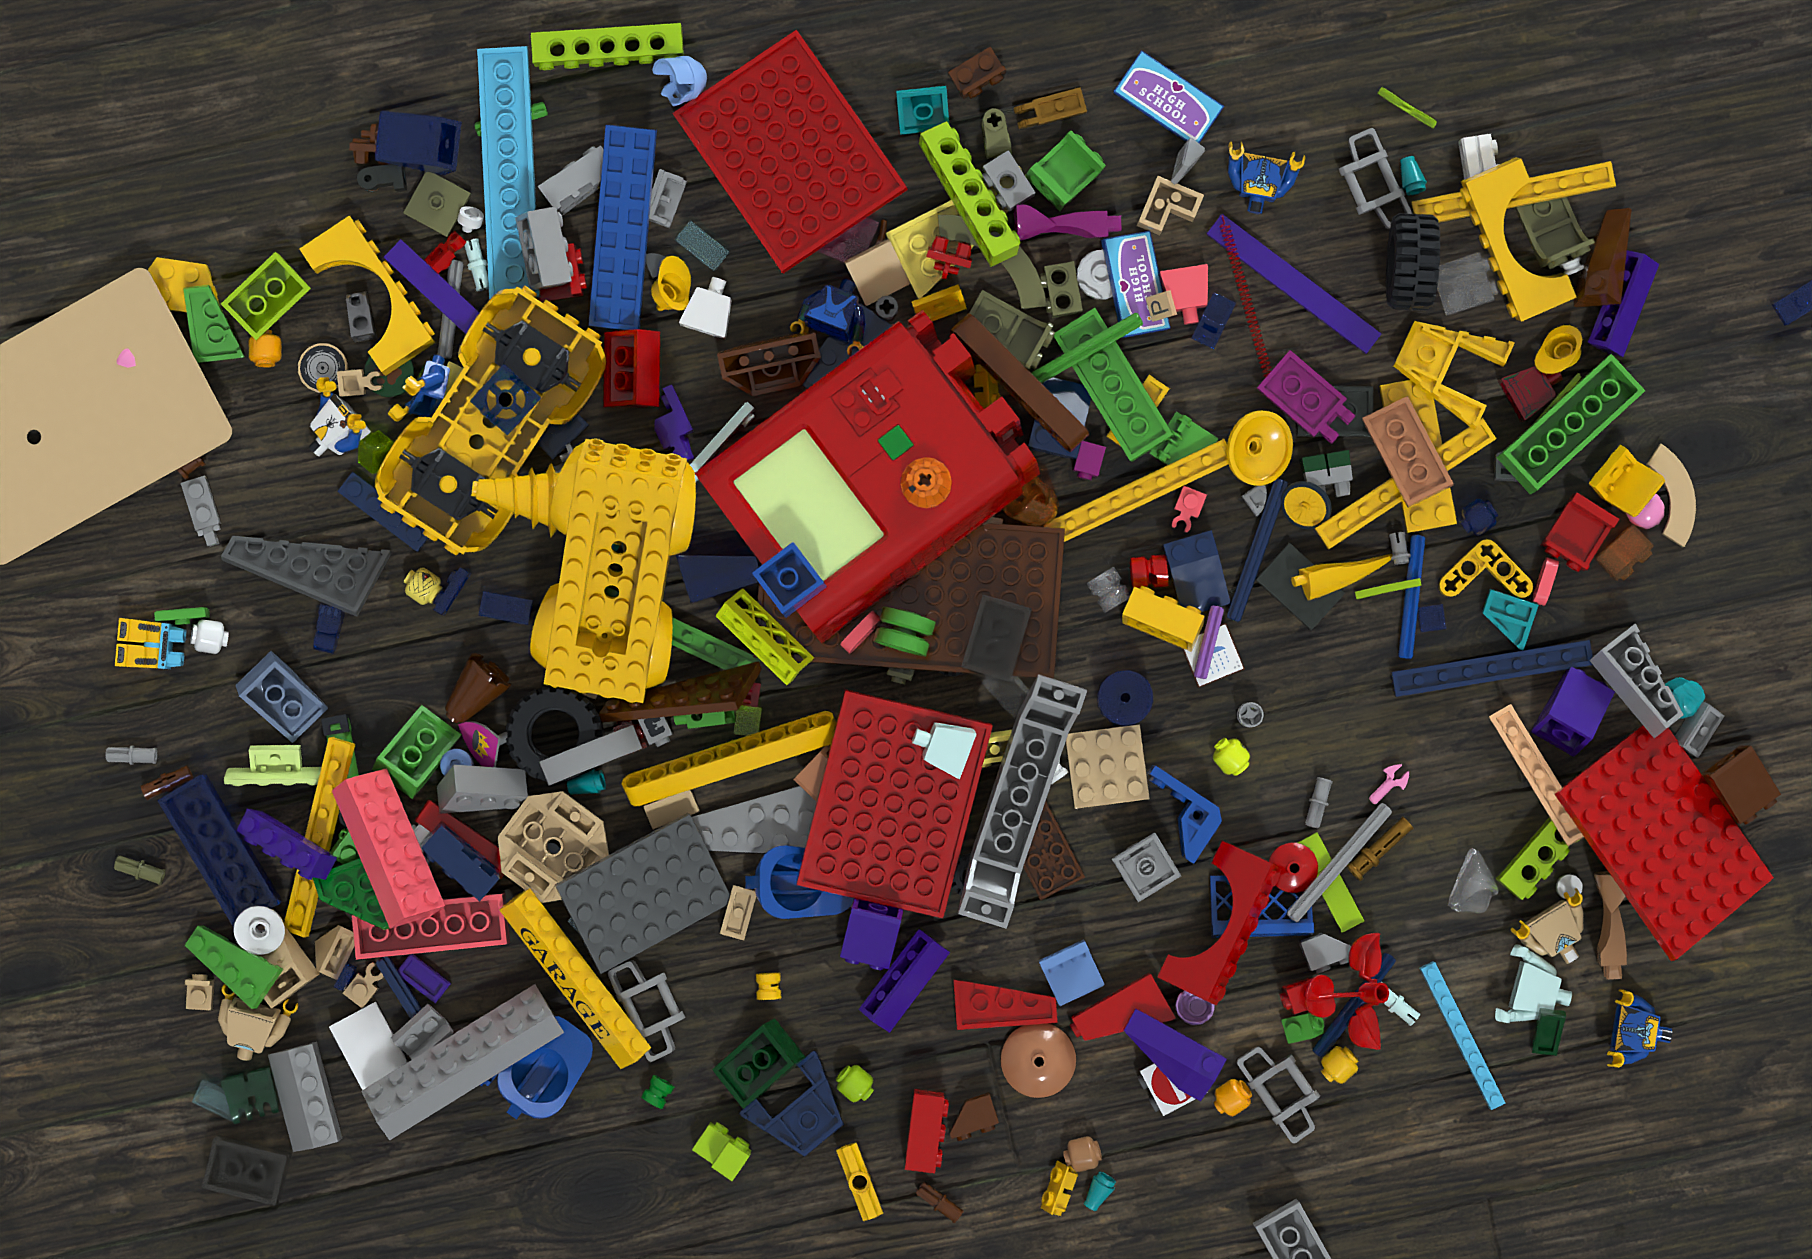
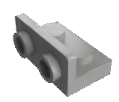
(422, 1032)

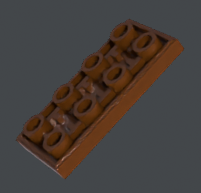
(1050, 859)

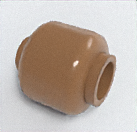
(1083, 1154)

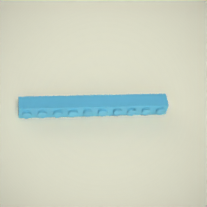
(1462, 1035)

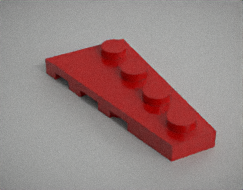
(995, 1006)

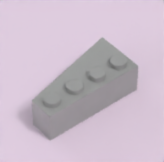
(1638, 681)

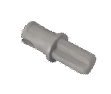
(131, 755)
(1318, 802)

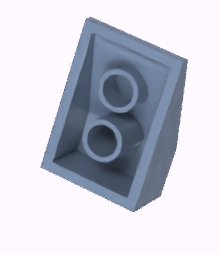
(280, 697)

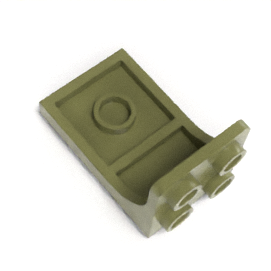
(1553, 232)
(1013, 329)

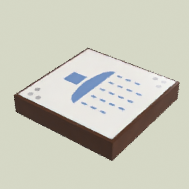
(1224, 659)

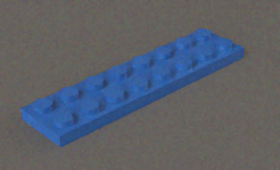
(622, 227)

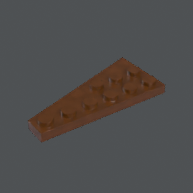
(697, 695)

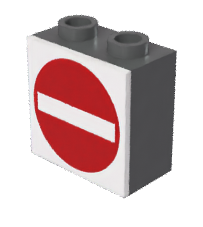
(1165, 1094)

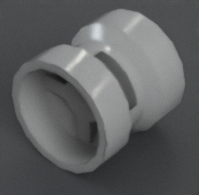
(1253, 715)

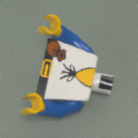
(335, 422)

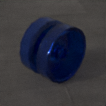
(1110, 694)

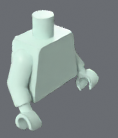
(1533, 989)

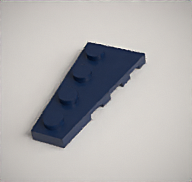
(834, 350)

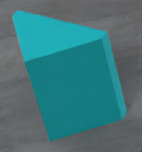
(921, 109)

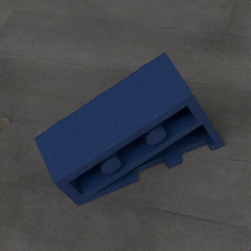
(460, 861)

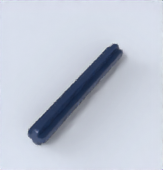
(1342, 1020)

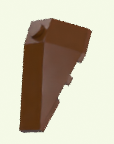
(1605, 265)

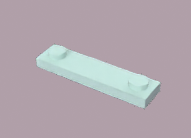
(742, 417)

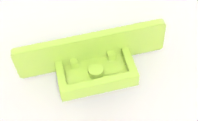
(273, 766)

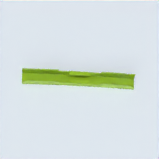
(1407, 108)
(1570, 385)
(1388, 588)

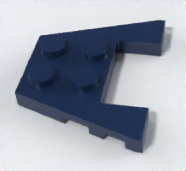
(807, 1119)

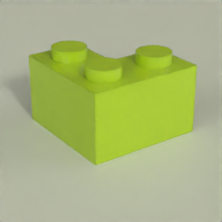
(722, 1150)

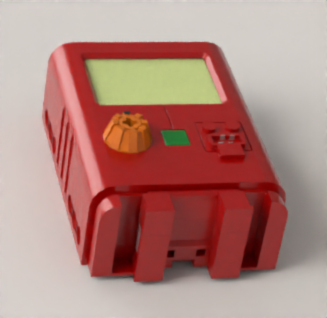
(873, 470)

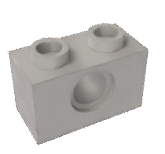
(1006, 166)

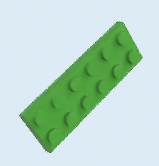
(1115, 388)

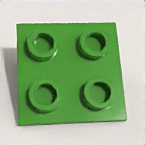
(1186, 440)

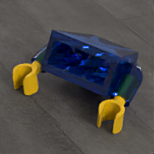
(834, 313)

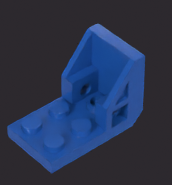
(1193, 832)

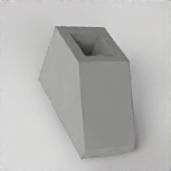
(1323, 950)

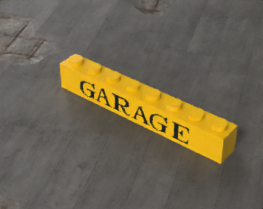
(575, 978)

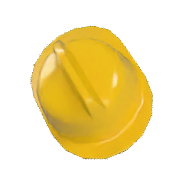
(672, 285)
(1559, 350)

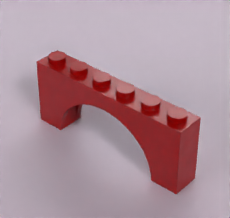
(1211, 970)

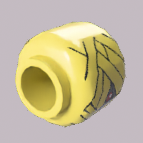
(422, 586)

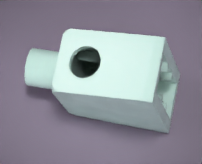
(946, 746)

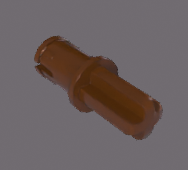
(939, 1202)

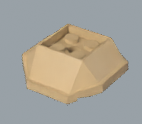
(526, 839)

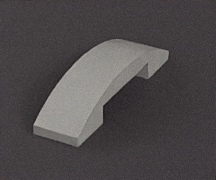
(590, 755)

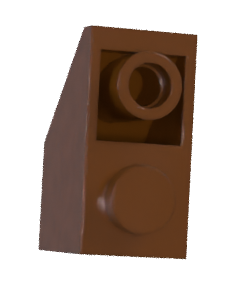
(974, 1115)

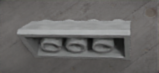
(305, 1097)

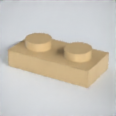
(738, 912)

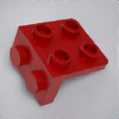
(570, 289)

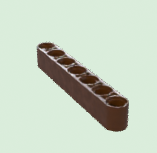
(1020, 383)

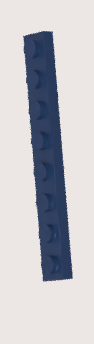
(1491, 668)

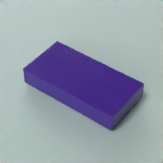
(423, 978)

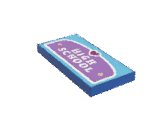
(1168, 98)
(1133, 277)

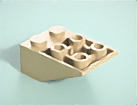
(296, 969)

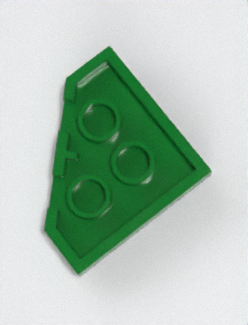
(351, 891)

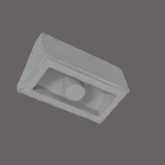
(1698, 729)

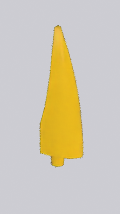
(1327, 578)

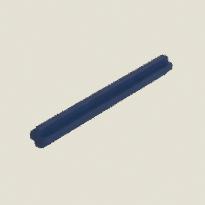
(1257, 551)

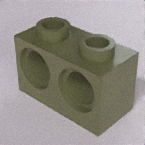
(1067, 289)

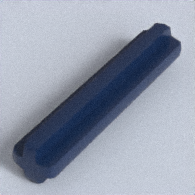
(398, 986)

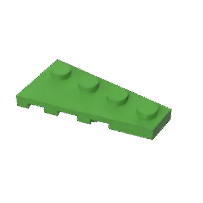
(240, 970)

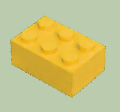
(1163, 618)

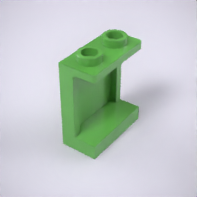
(1065, 170)

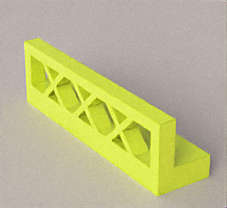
(760, 638)

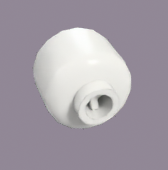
(208, 636)

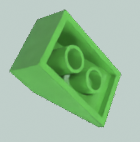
(417, 751)

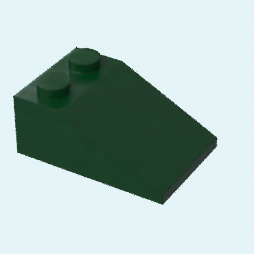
(758, 1063)

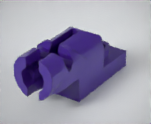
(674, 426)

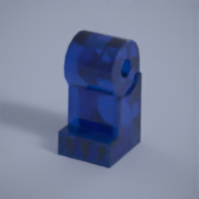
(328, 628)

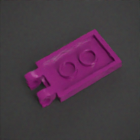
(1305, 397)

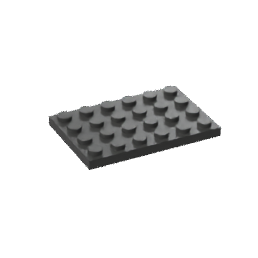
(643, 893)

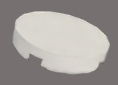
(1093, 276)

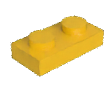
(941, 303)

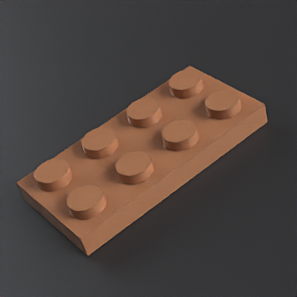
(1407, 451)

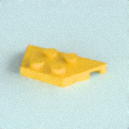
(175, 275)

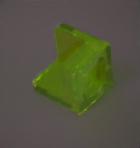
(373, 450)
(747, 720)

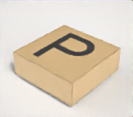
(1161, 306)

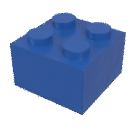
(789, 579)

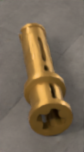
(1371, 856)

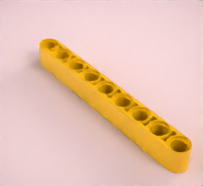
(729, 759)

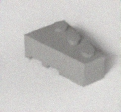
(575, 181)
(481, 788)

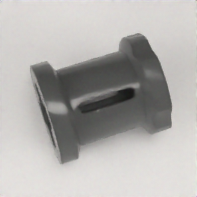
(880, 303)

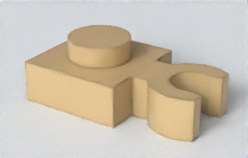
(354, 382)
(363, 988)

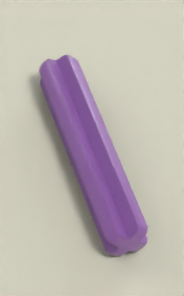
(1208, 642)

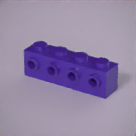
(1617, 321)
(286, 844)
(904, 981)

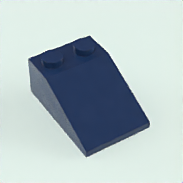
(1077, 401)
(1196, 572)

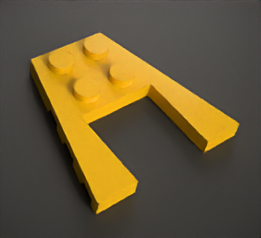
(1427, 358)

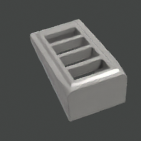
(1186, 159)

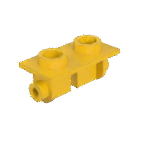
(989, 384)
(1054, 1199)

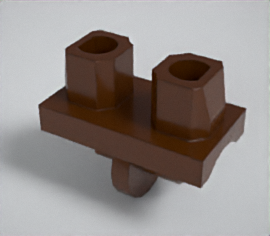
(362, 147)

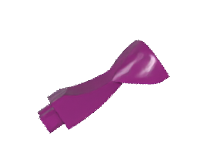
(1090, 224)

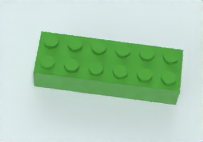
(1570, 424)

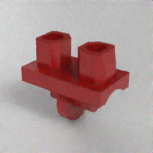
(938, 252)

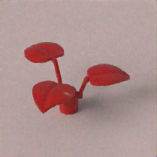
(1320, 995)

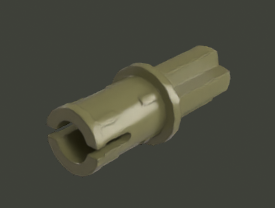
(139, 869)

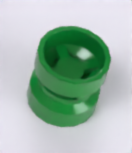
(658, 1091)

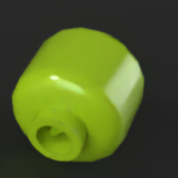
(855, 1083)

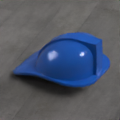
(780, 895)
(547, 1076)

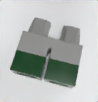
(1338, 470)

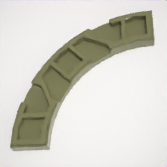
(1019, 266)

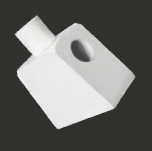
(708, 310)

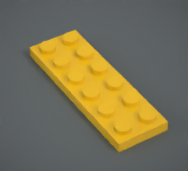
(1439, 508)

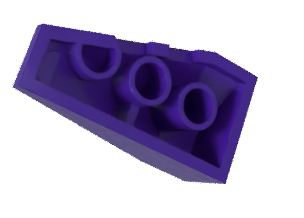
(1180, 1058)

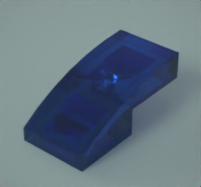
(1213, 320)

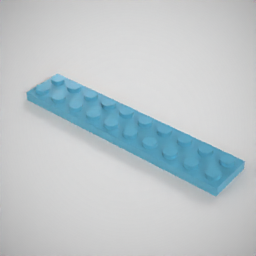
(506, 160)

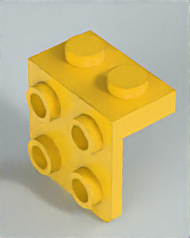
(1626, 482)

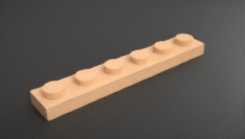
(1535, 770)

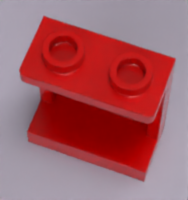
(1579, 532)

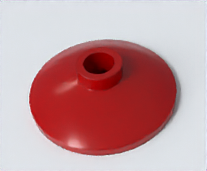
(1306, 861)

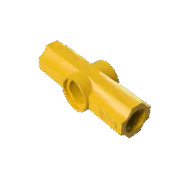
(865, 1196)

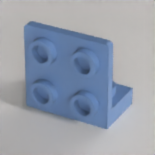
(1071, 972)

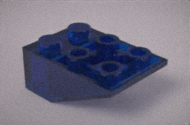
(418, 141)

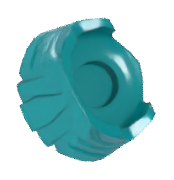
(1687, 694)

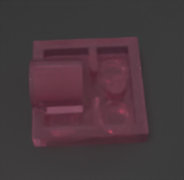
(852, 241)

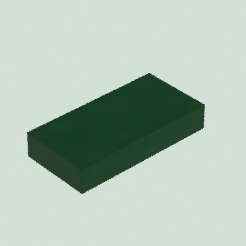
(1548, 1031)

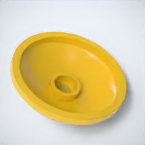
(1269, 451)

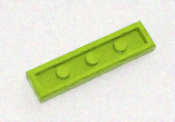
(1336, 895)

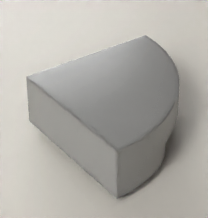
(1256, 499)

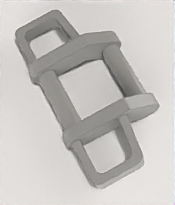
(1379, 157)
(624, 997)
(1280, 1115)

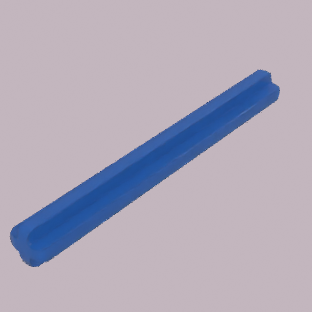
(1411, 597)

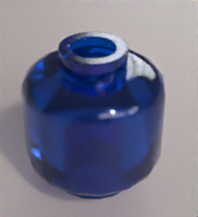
(1478, 517)

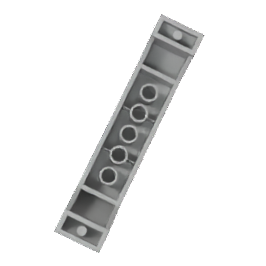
(1018, 799)

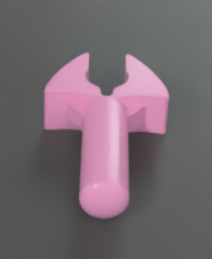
(1389, 783)

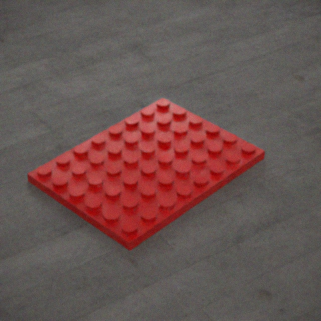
(790, 151)
(884, 815)
(1664, 838)

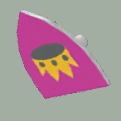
(482, 742)

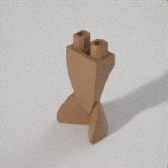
(1612, 942)

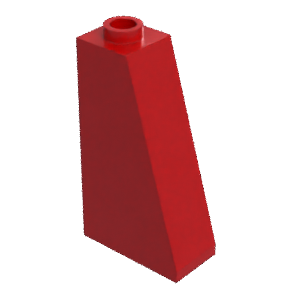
(1114, 1011)

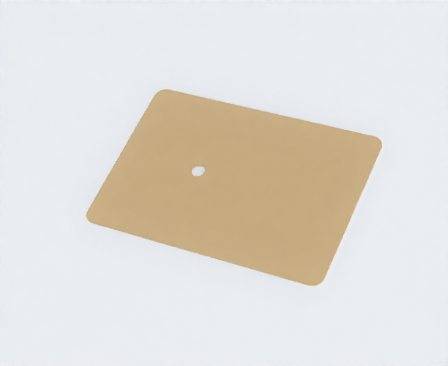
(98, 422)

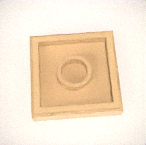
(877, 272)

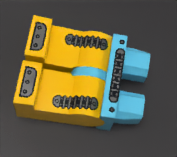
(157, 647)

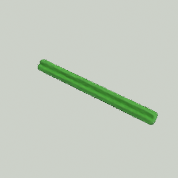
(1088, 347)

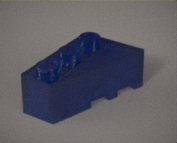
(716, 575)

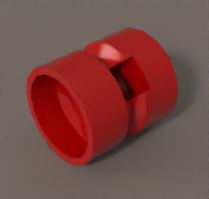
(1149, 571)

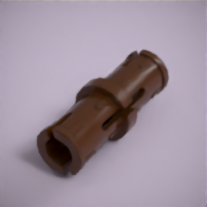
(166, 782)

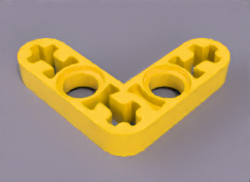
(1480, 563)

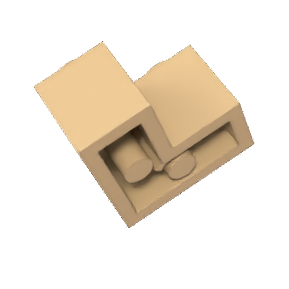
(1167, 199)

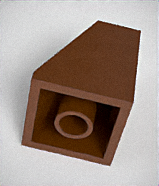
(1742, 784)

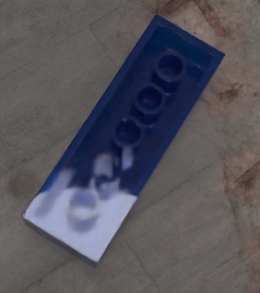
(218, 848)

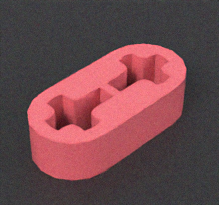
(1545, 581)
(861, 632)

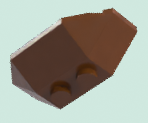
(770, 363)

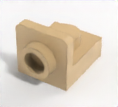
(199, 992)

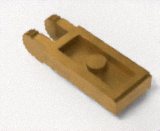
(1053, 108)

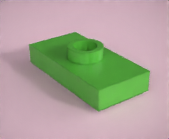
(182, 616)

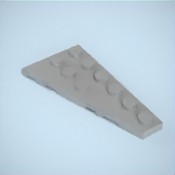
(759, 823)

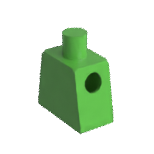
(707, 719)

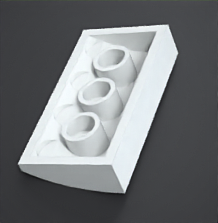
(368, 1045)

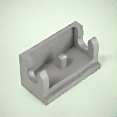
(666, 197)

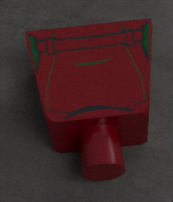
(1529, 390)

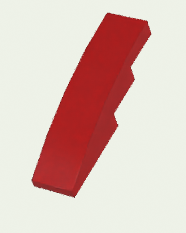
(430, 818)

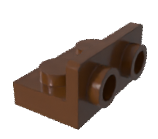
(976, 73)

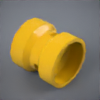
(768, 986)

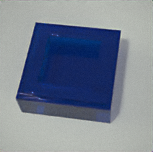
(1431, 618)
(345, 977)

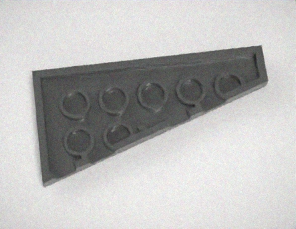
(317, 570)

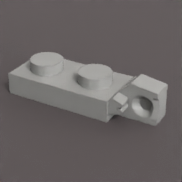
(202, 509)

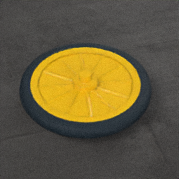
(1305, 505)

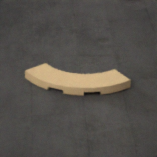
(1680, 492)

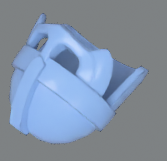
(686, 78)

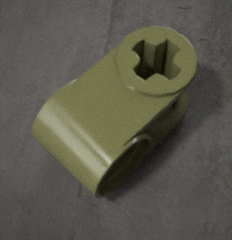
(995, 138)

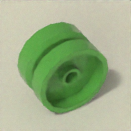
(904, 631)

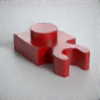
(443, 254)

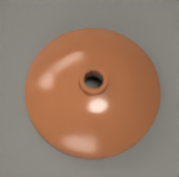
(1033, 1042)

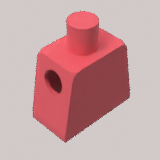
(1188, 290)

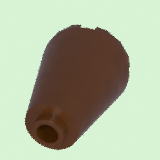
(475, 688)

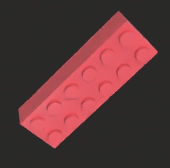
(388, 848)
(458, 925)

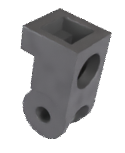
(360, 317)

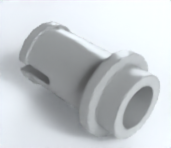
(1399, 550)

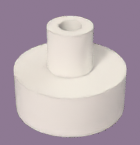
(470, 218)

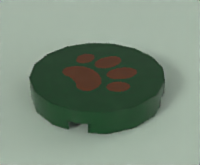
(393, 381)

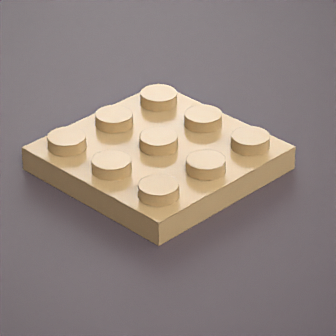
(1107, 766)

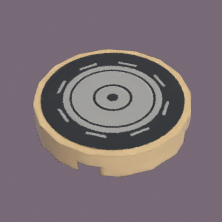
(319, 362)

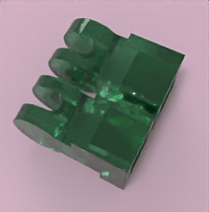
(238, 1090)

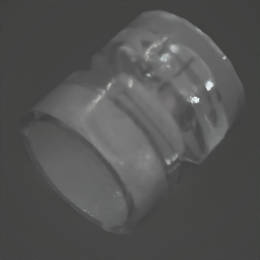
(1109, 589)

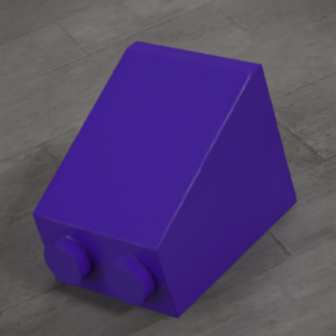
(1573, 711)
(871, 934)

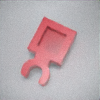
(1188, 504)

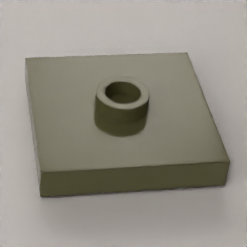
(437, 203)

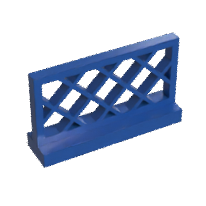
(1266, 927)

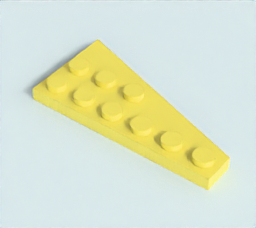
(915, 237)

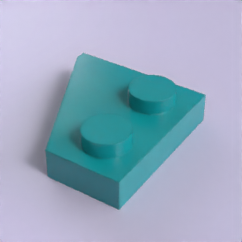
(1510, 615)

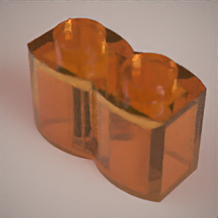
(1624, 553)

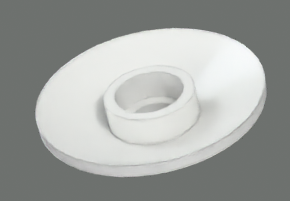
(256, 940)

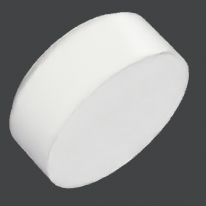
(1568, 883)

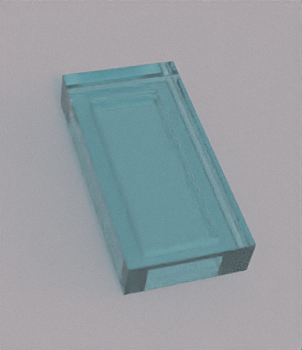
(702, 246)
(213, 1099)

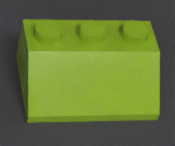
(266, 295)

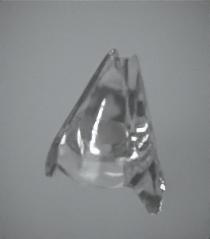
(1473, 885)

